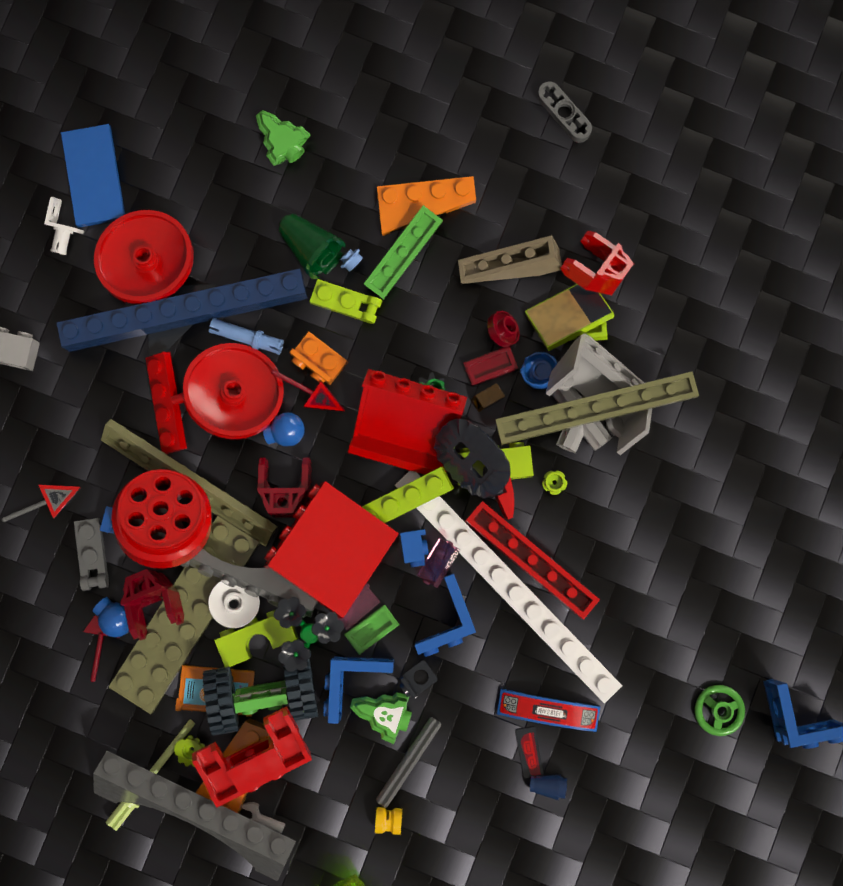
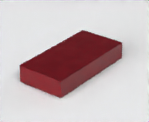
(490, 365)

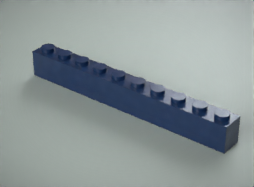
(182, 310)

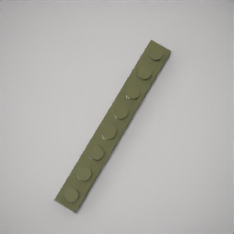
(597, 408)
(221, 502)

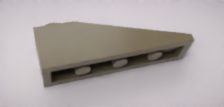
(516, 261)

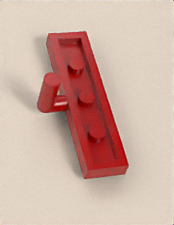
(166, 402)

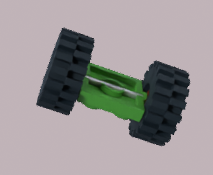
(225, 703)

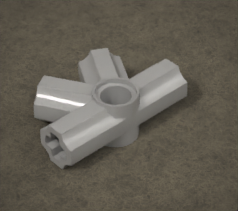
(571, 438)

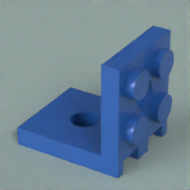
(454, 635)
(335, 677)
(785, 724)

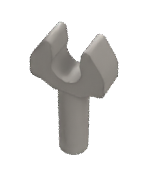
(261, 819)

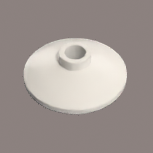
(227, 616)

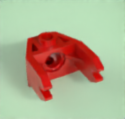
(610, 273)

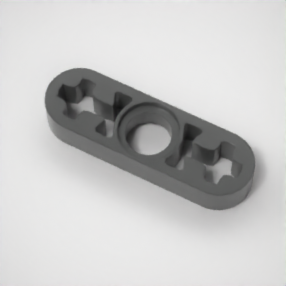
(580, 121)

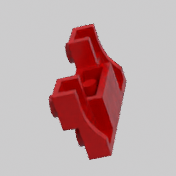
(255, 764)

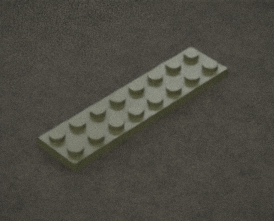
(167, 646)

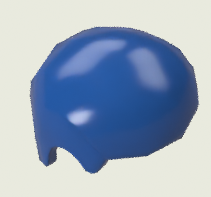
(537, 369)

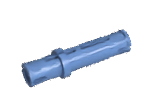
(240, 334)

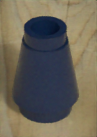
(550, 786)

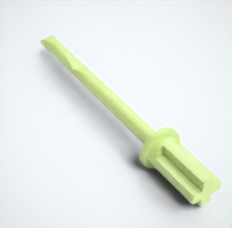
(124, 809)

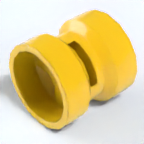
(388, 820)

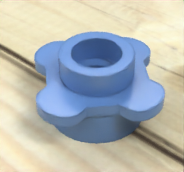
(351, 259)

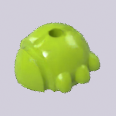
(183, 749)

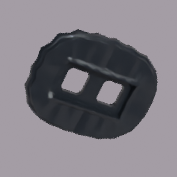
(481, 449)

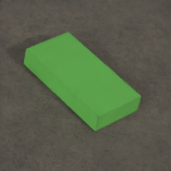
(371, 629)

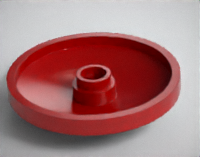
(143, 256)
(232, 391)

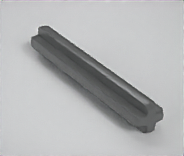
(408, 762)

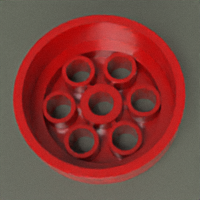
(178, 544)

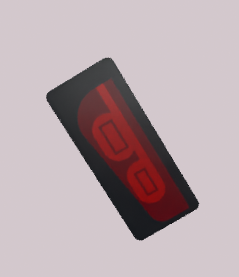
(529, 752)

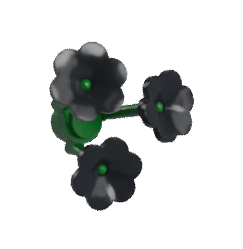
(325, 629)

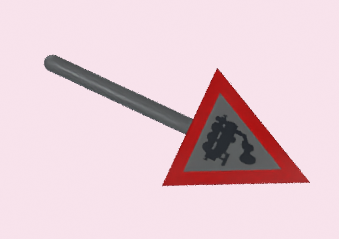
(55, 497)

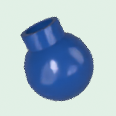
(285, 430)
(111, 618)

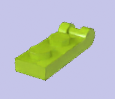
(345, 301)

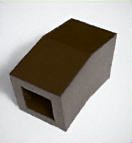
(487, 397)

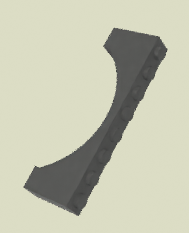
(255, 581)
(129, 783)

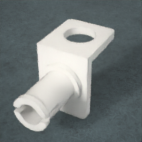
(62, 232)

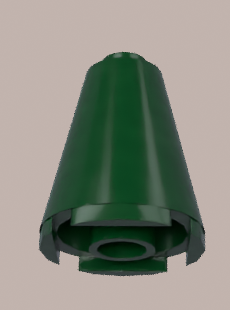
(312, 245)

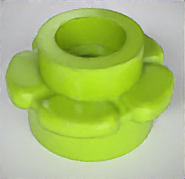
(549, 486)

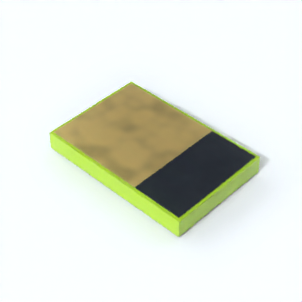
(568, 315)

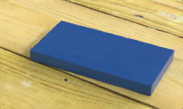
(93, 175)

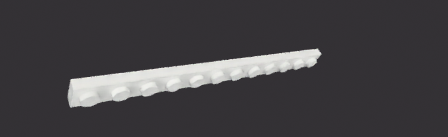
(517, 595)

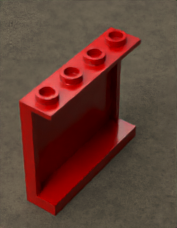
(401, 421)
(331, 548)

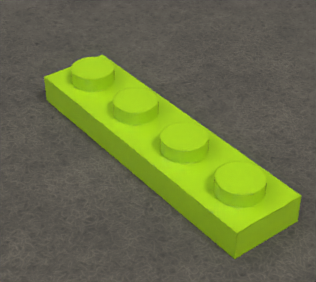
(410, 496)

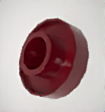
(503, 329)

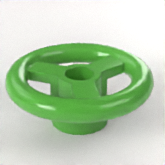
(729, 708)

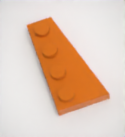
(402, 201)

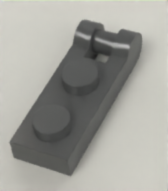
(91, 553)

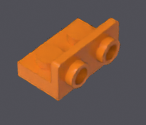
(318, 358)

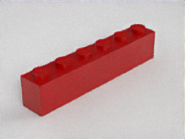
(532, 560)

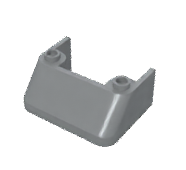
(595, 372)

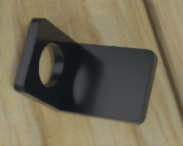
(408, 684)

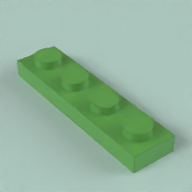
(403, 252)

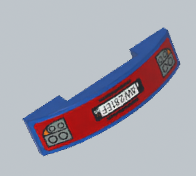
(548, 710)

